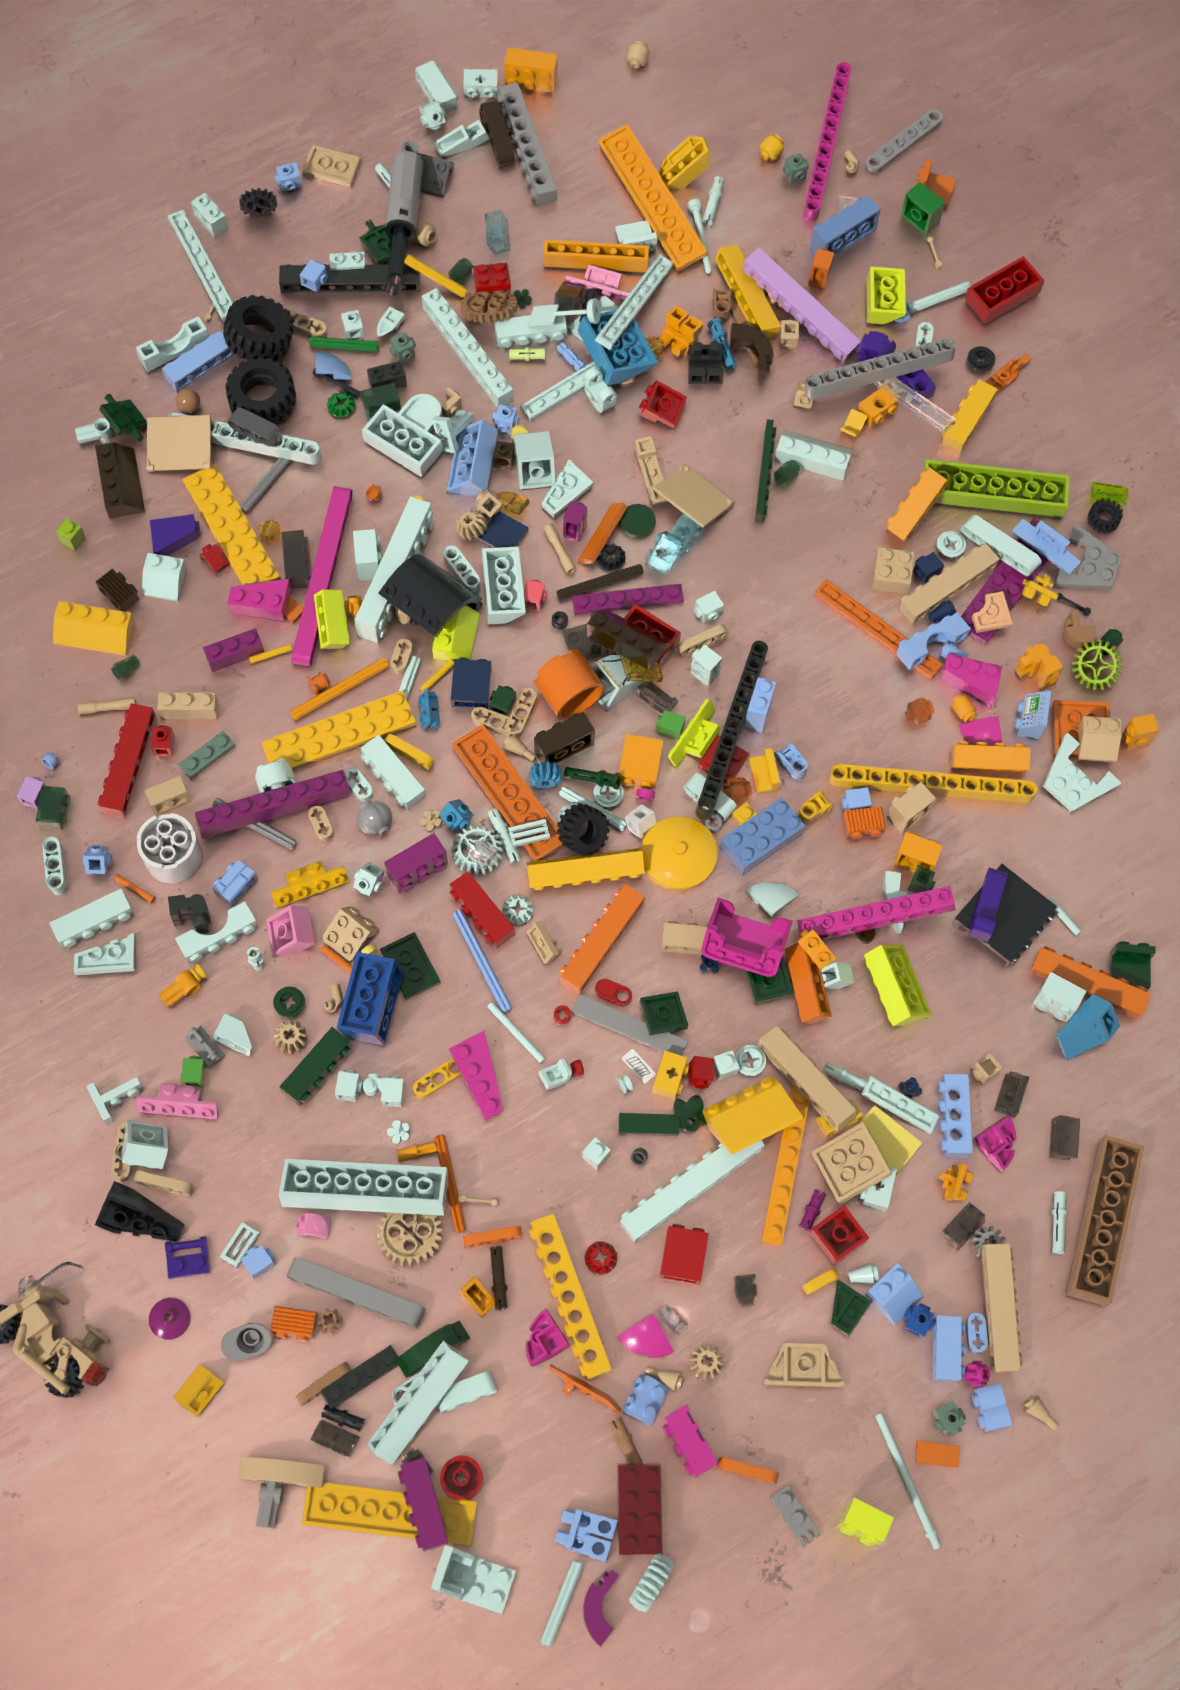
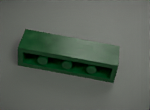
(316, 1066)

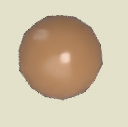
(188, 401)

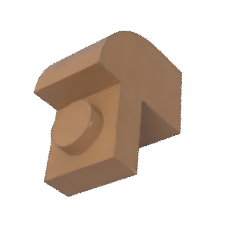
(1076, 635)

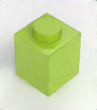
(70, 534)

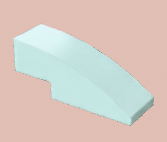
(461, 139)
(891, 888)

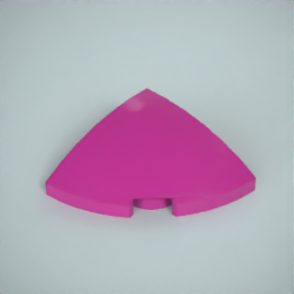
(982, 730)
(998, 1141)
(545, 1339)
(646, 1339)

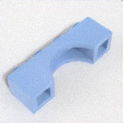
(914, 650)

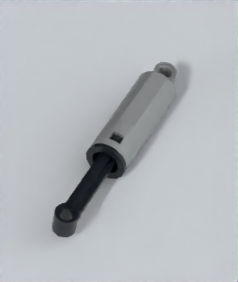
(402, 210)

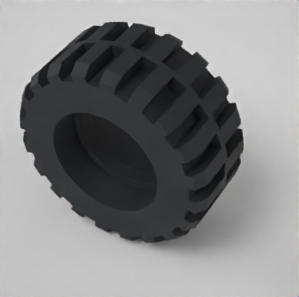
(263, 313)
(260, 372)

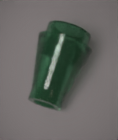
(124, 667)

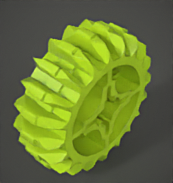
(1081, 663)

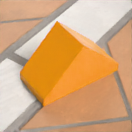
(477, 1296)

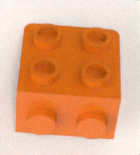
(938, 184)

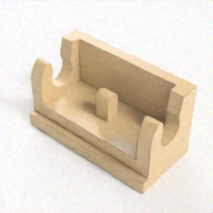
(167, 795)

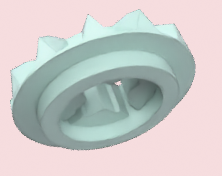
(951, 537)
(602, 799)
(524, 915)
(755, 1053)

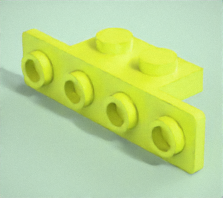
(697, 735)

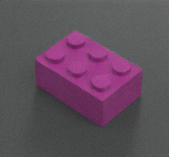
(416, 863)

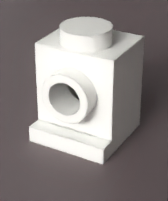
(640, 820)

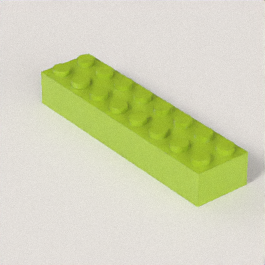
(1002, 488)

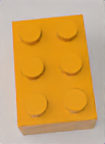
(531, 69)

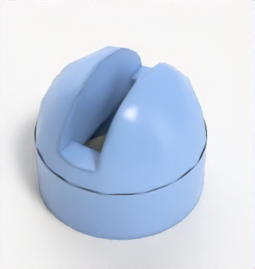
(49, 760)

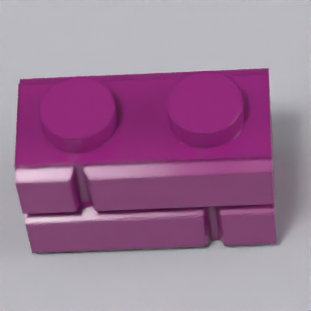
(575, 521)

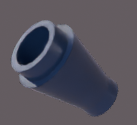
(941, 611)

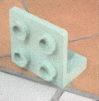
(637, 234)

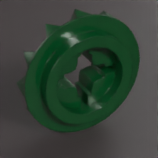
(284, 995)

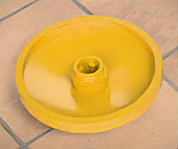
(679, 853)

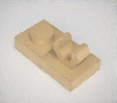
(542, 942)

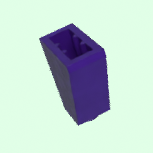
(173, 533)

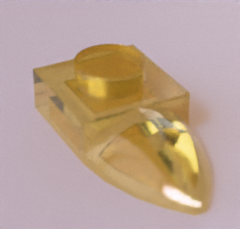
(513, 502)

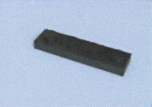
(360, 1377)

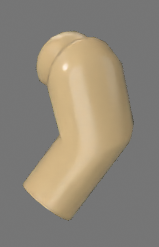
(853, 162)
(336, 1000)

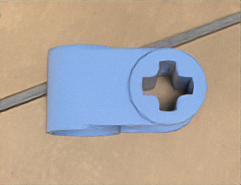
(790, 758)

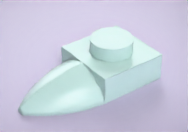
(389, 321)

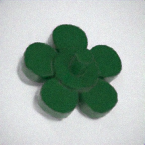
(522, 298)

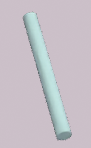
(516, 1032)

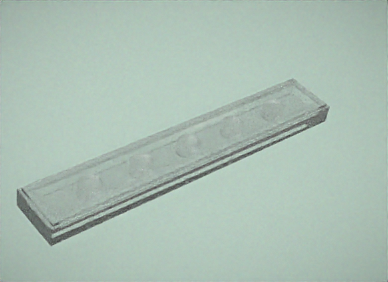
(916, 403)

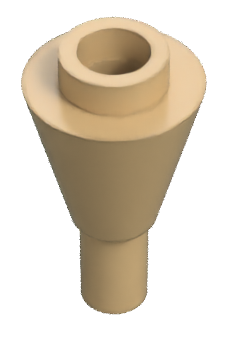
(515, 745)
(670, 1378)
(1036, 1408)

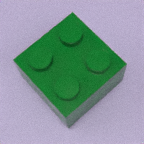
(922, 208)

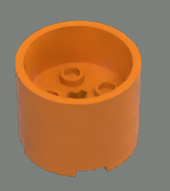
(569, 684)

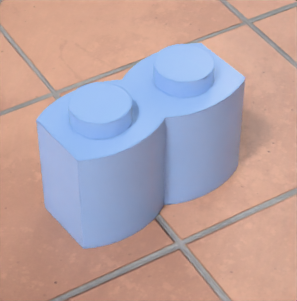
(992, 1408)

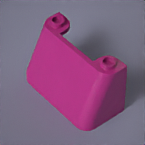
(745, 941)

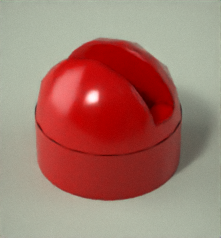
(577, 1068)

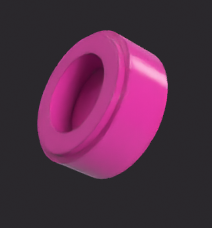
(645, 794)

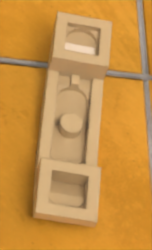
(649, 467)
(281, 1471)

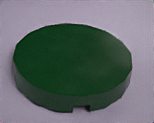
(638, 521)

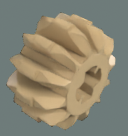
(471, 525)
(290, 1043)
(704, 1368)

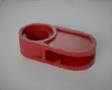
(609, 990)

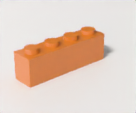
(808, 985)

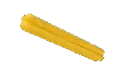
(435, 276)

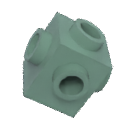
(795, 168)
(402, 347)
(955, 1414)

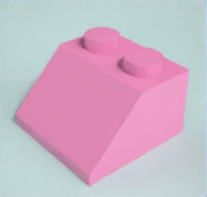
(290, 930)

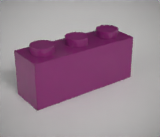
(233, 650)

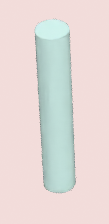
(1065, 918)

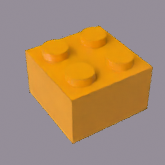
(917, 851)

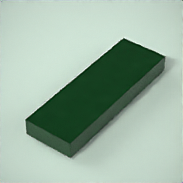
(648, 1124)

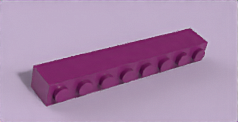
(272, 804)

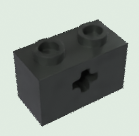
(387, 374)

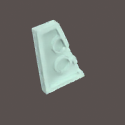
(568, 488)
(111, 958)

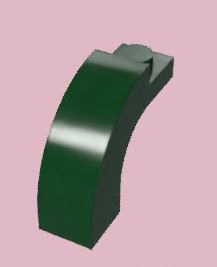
(418, 1355)

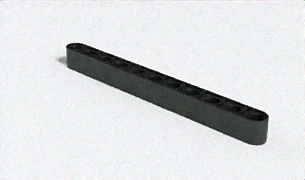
(731, 736)

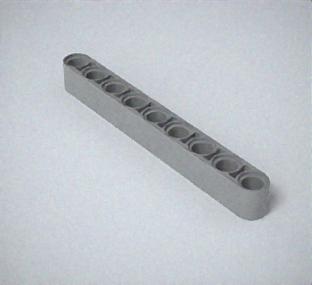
(879, 368)

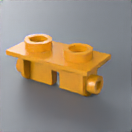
(816, 948)

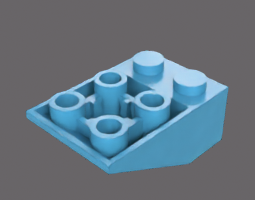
(1088, 1027)

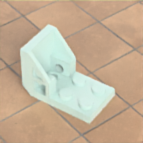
(473, 1579)

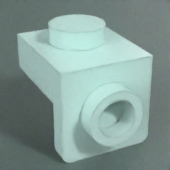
(556, 1074)

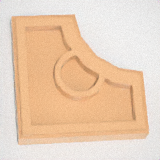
(994, 614)

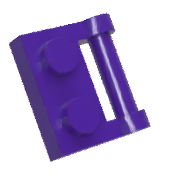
(190, 1264)

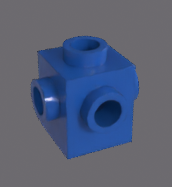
(912, 1323)

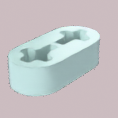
(924, 338)
(362, 782)

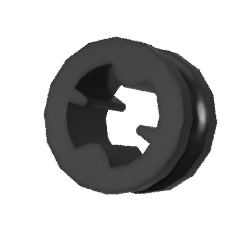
(560, 614)

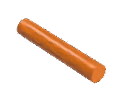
(134, 888)
(336, 958)

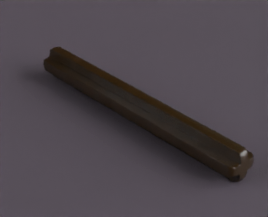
(600, 582)

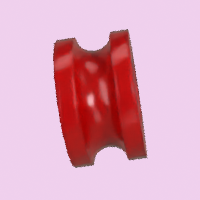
(567, 1012)

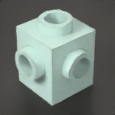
(432, 115)
(368, 879)

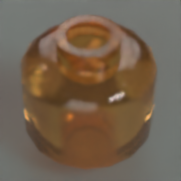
(919, 711)
(738, 789)

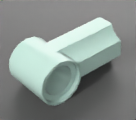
(93, 431)

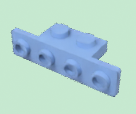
(1047, 543)

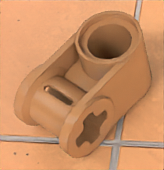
(722, 304)

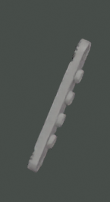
(903, 141)

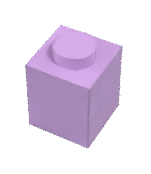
(30, 791)

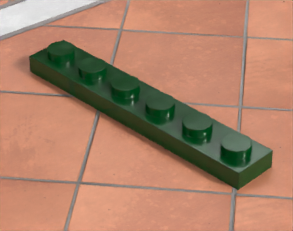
(765, 478)

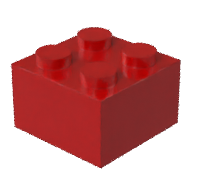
(839, 1235)

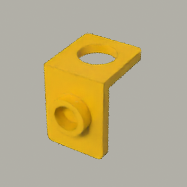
(854, 423)

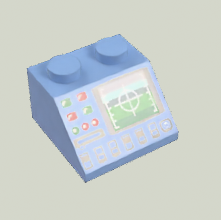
(1033, 714)

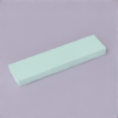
(900, 1105)

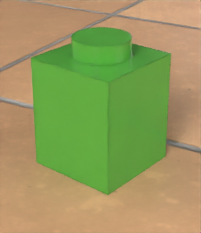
(670, 724)
(193, 1071)

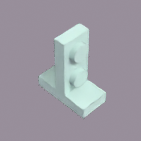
(448, 428)
(113, 1097)

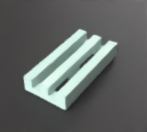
(530, 832)
(230, 1260)

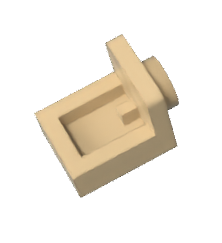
(800, 398)
(453, 404)
(985, 1068)

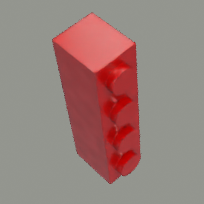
(482, 910)

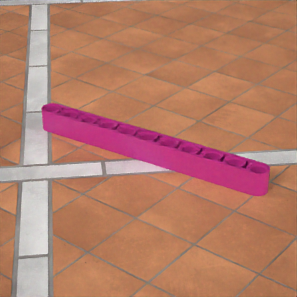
(827, 142)
(322, 573)

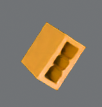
(640, 761)

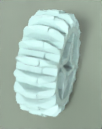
(466, 839)
(651, 1582)

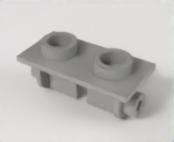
(204, 1045)

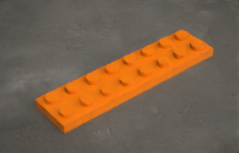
(506, 788)

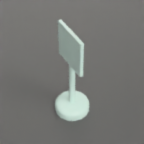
(547, 314)

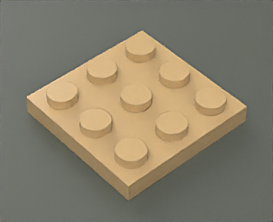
(851, 1163)

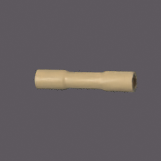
(565, 559)
(93, 707)

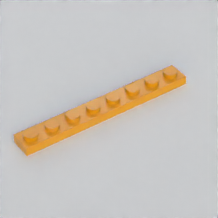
(785, 1174)

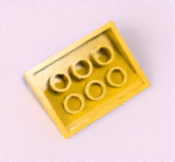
(751, 1115)

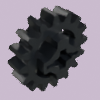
(258, 202)

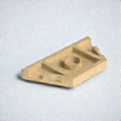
(803, 1367)

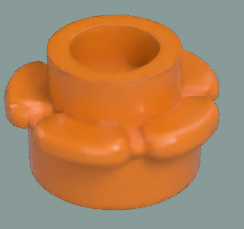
(373, 492)

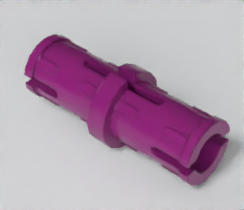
(812, 1210)

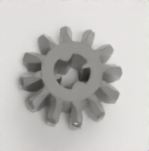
(983, 1235)

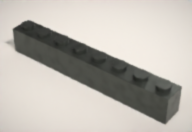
(364, 280)

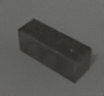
(296, 558)

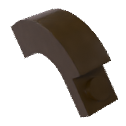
(755, 341)

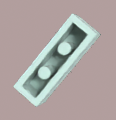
(436, 86)

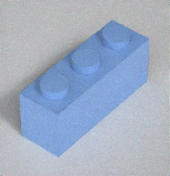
(948, 1349)

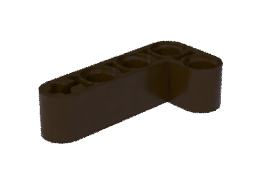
(492, 118)

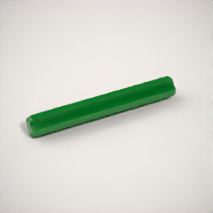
(348, 344)

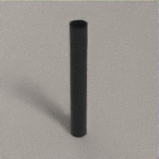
(338, 383)

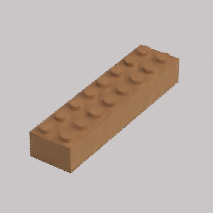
(1105, 1221)

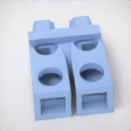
(580, 1535)

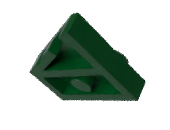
(848, 1308)

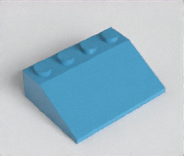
(626, 358)

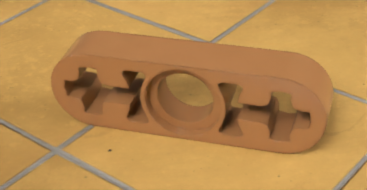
(313, 1390)

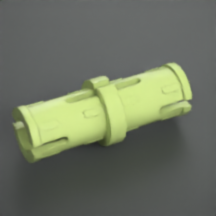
(526, 354)

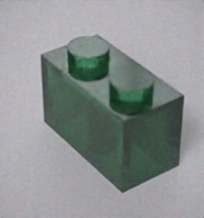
(375, 397)
(52, 808)

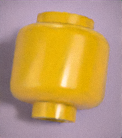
(771, 147)

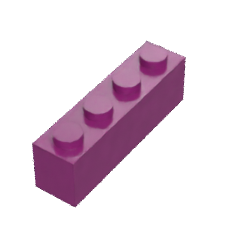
(424, 1505)

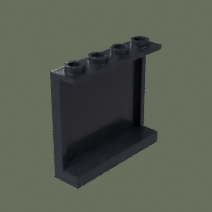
(1018, 917)

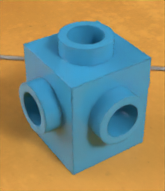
(456, 815)

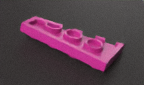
(478, 1073)

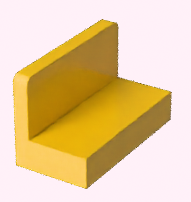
(765, 772)
(198, 1390)

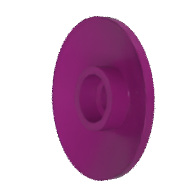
(176, 1326)

